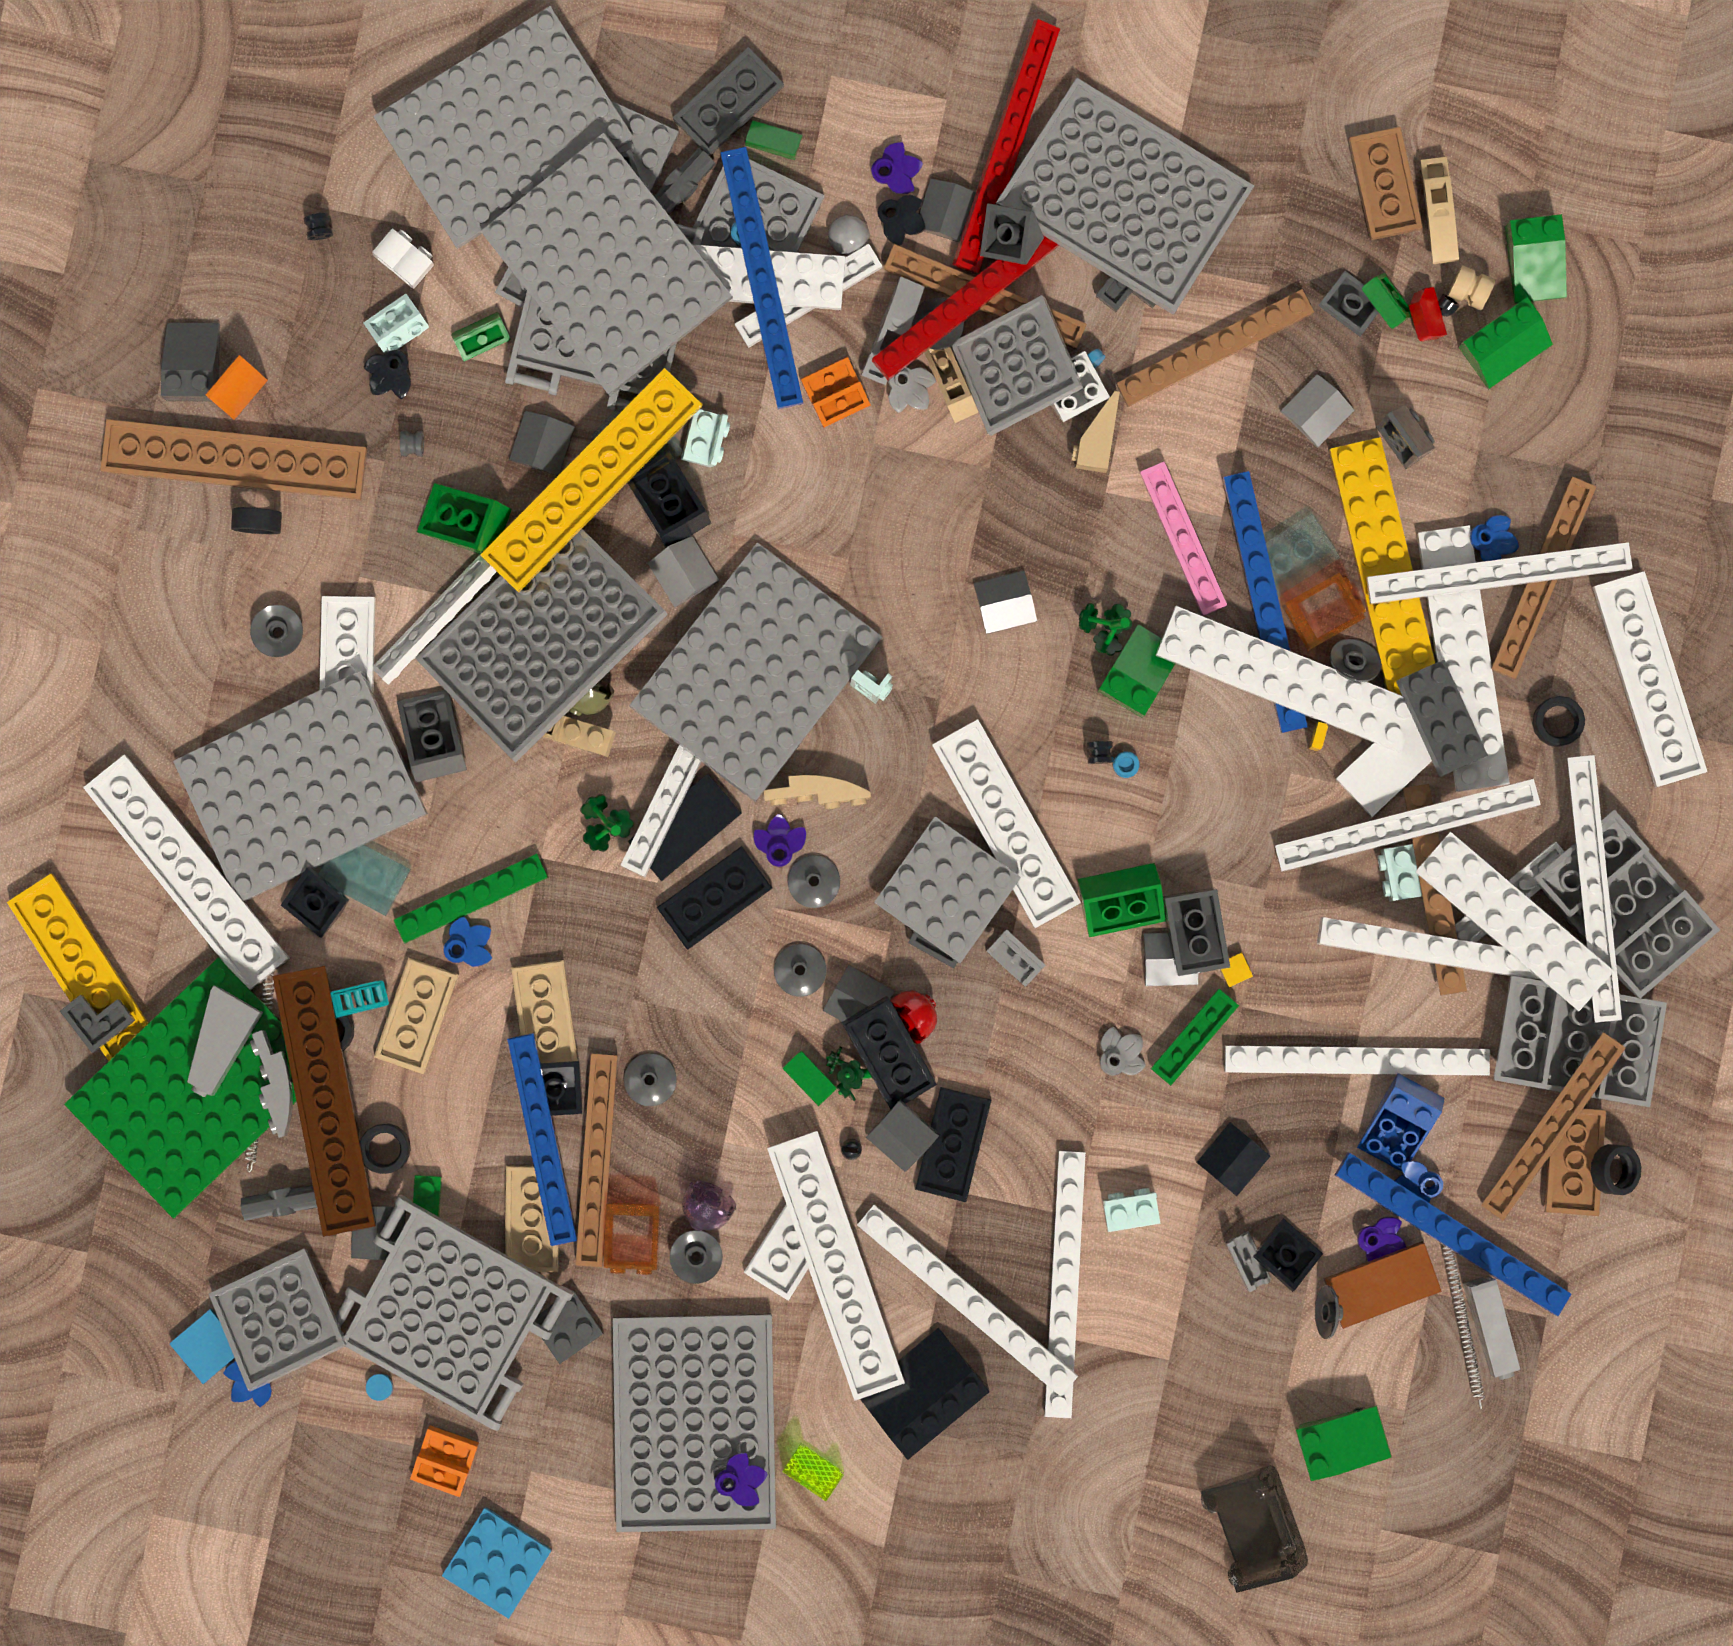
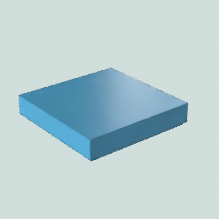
(204, 1347)

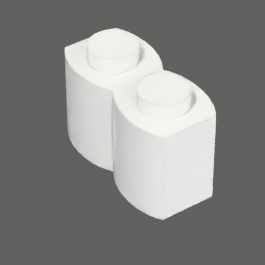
(403, 258)

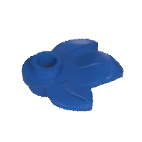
(1498, 538)
(471, 941)
(1415, 1178)
(240, 1392)

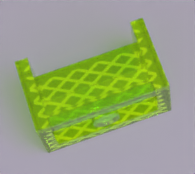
(813, 1471)

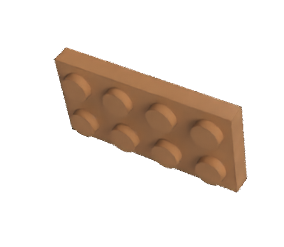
(1385, 183)
(1569, 1167)

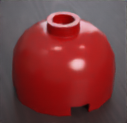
(916, 1013)

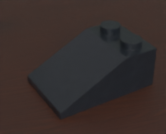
(668, 500)

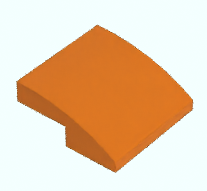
(236, 387)
(835, 391)
(444, 1461)

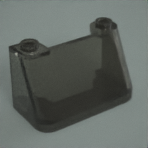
(1257, 1528)

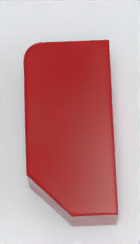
(1427, 315)

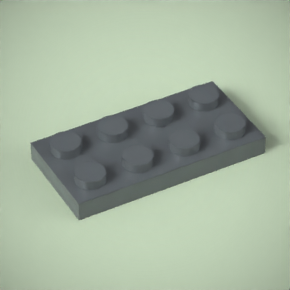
(728, 101)
(1441, 718)

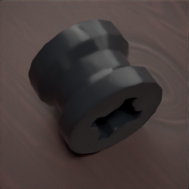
(318, 226)
(1100, 752)

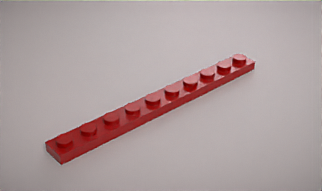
(1007, 140)
(954, 311)

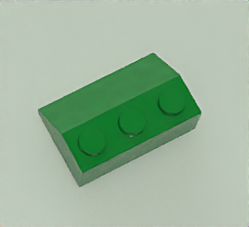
(1507, 343)
(1122, 900)

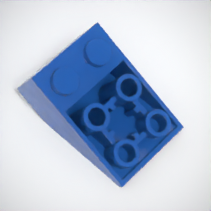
(1401, 1122)

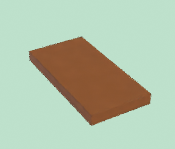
(1384, 1284)

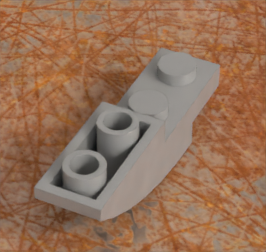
(894, 323)
(279, 1093)

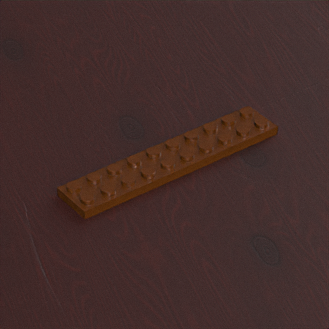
(324, 1101)

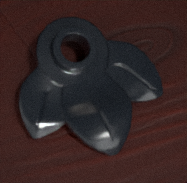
(905, 219)
(386, 377)

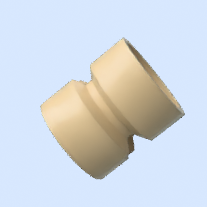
(1471, 287)

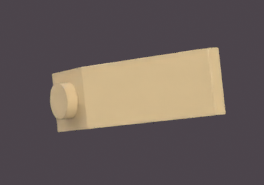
(951, 383)
(1096, 442)

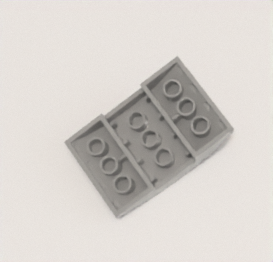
(1650, 914)
(1549, 1039)

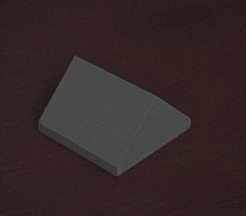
(1010, 234)
(854, 993)

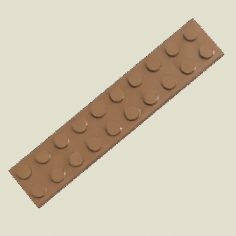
(233, 459)

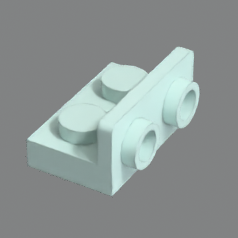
(396, 324)
(705, 438)
(867, 685)
(1400, 873)
(1131, 1210)

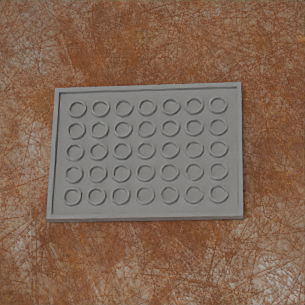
(499, 124)
(1126, 195)
(606, 264)
(537, 652)
(755, 672)
(300, 787)
(684, 1406)

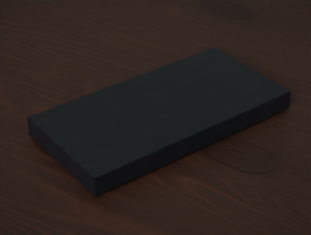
(698, 820)
(714, 898)
(889, 1052)
(952, 1157)

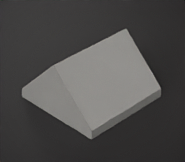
(683, 571)

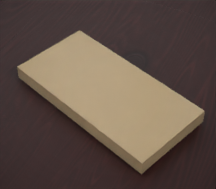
(546, 1009)
(416, 1015)
(525, 1222)

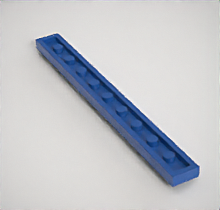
(762, 278)
(1259, 577)
(1452, 1234)

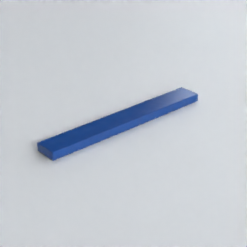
(542, 1139)

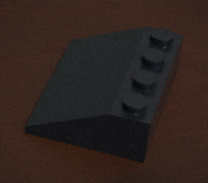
(934, 1394)

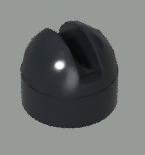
(1447, 305)
(852, 1143)

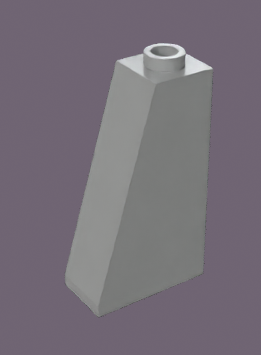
(220, 1040)
(1492, 1326)

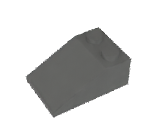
(190, 361)
(1406, 436)
(431, 736)
(1196, 931)

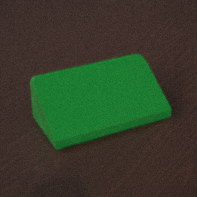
(773, 140)
(1387, 300)
(480, 336)
(809, 1078)

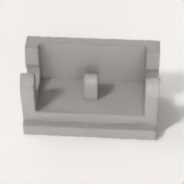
(1015, 958)
(1250, 1270)

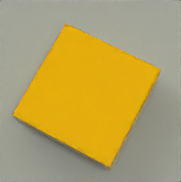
(1318, 736)
(1237, 972)

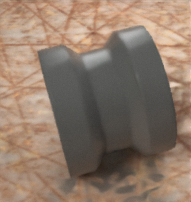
(412, 443)

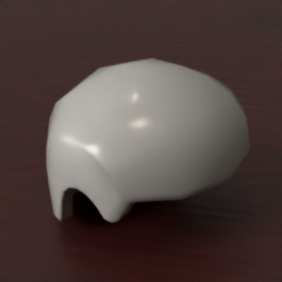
(848, 234)

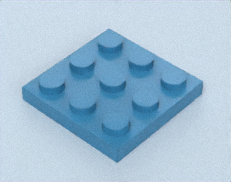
(497, 1562)

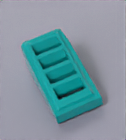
(374, 993)

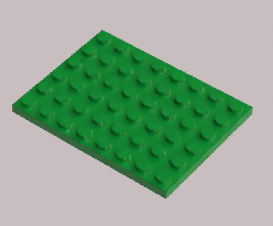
(153, 1119)

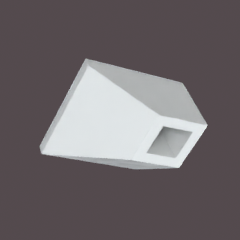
(1091, 394)

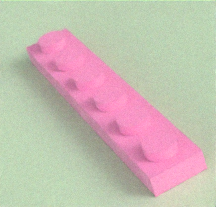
(1183, 539)

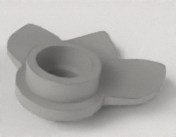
(912, 391)
(1124, 1050)

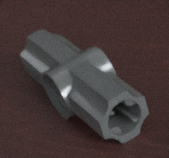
(684, 181)
(278, 1202)

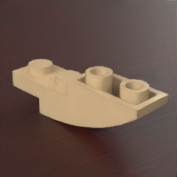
(1440, 210)
(582, 736)
(829, 791)

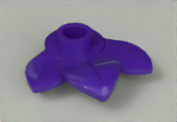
(900, 168)
(780, 837)
(1385, 1238)
(745, 1480)

